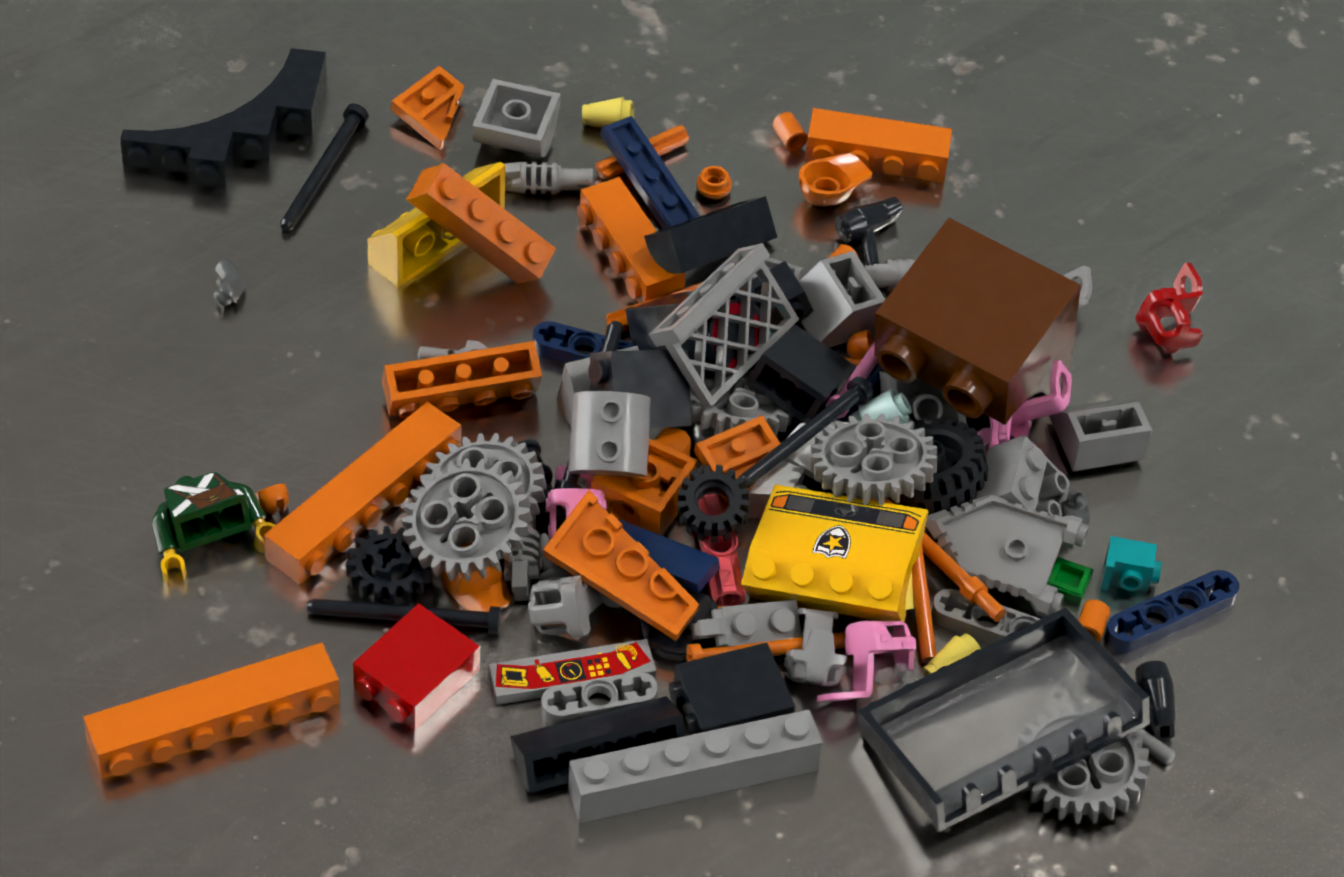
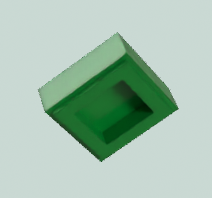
(1070, 580)

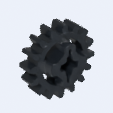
(385, 567)

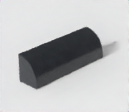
(712, 235)
(546, 752)

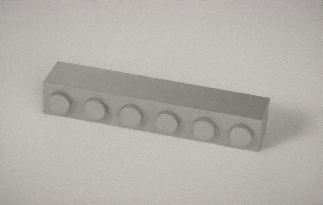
(694, 766)

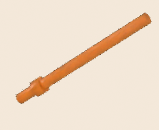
(970, 587)

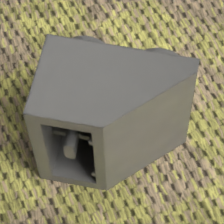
(841, 299)
(1103, 433)
(1025, 477)

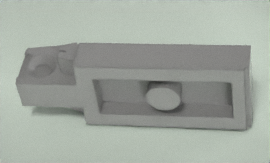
(750, 623)

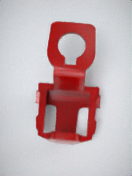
(1167, 303)

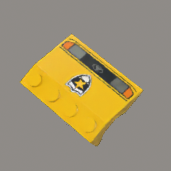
(834, 553)

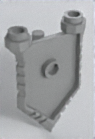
(1008, 546)

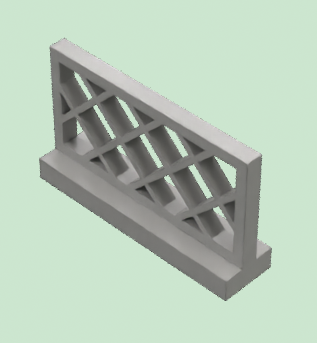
(704, 303)

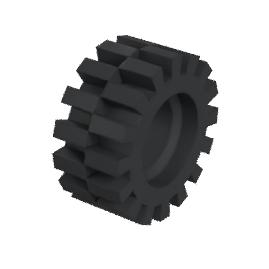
(718, 482)

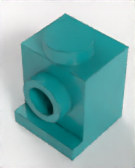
(1130, 565)

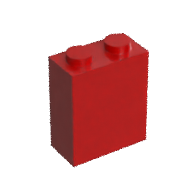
(416, 667)

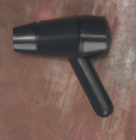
(864, 221)
(1158, 685)

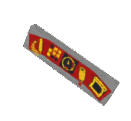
(532, 676)

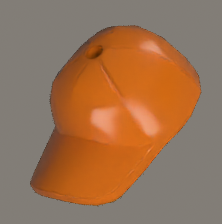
(832, 179)
(478, 592)

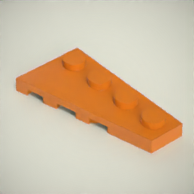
(620, 568)

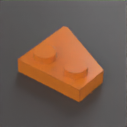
(430, 105)
(737, 447)

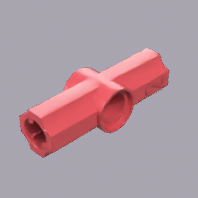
(725, 584)

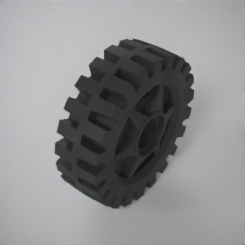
(960, 466)

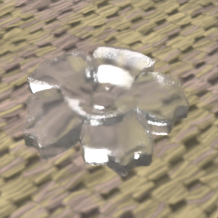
(892, 680)

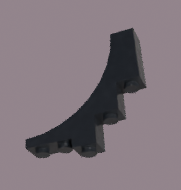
(248, 132)

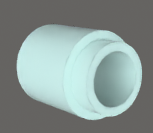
(887, 403)

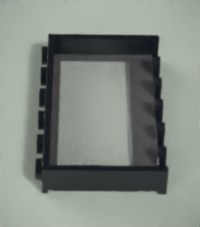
(1004, 718)

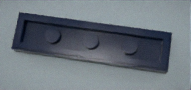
(648, 172)

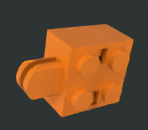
(654, 499)

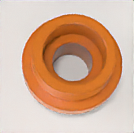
(714, 182)

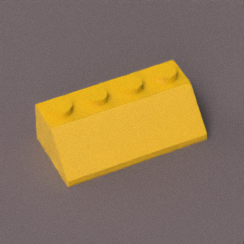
(418, 241)

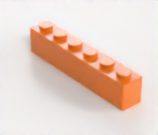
(360, 494)
(211, 710)

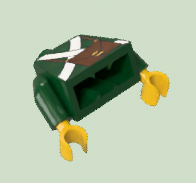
(203, 512)

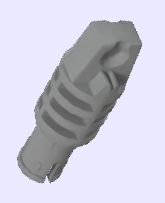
(545, 177)
(525, 566)

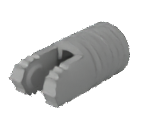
(890, 273)

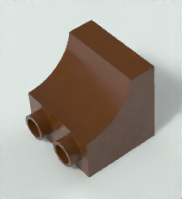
(977, 323)

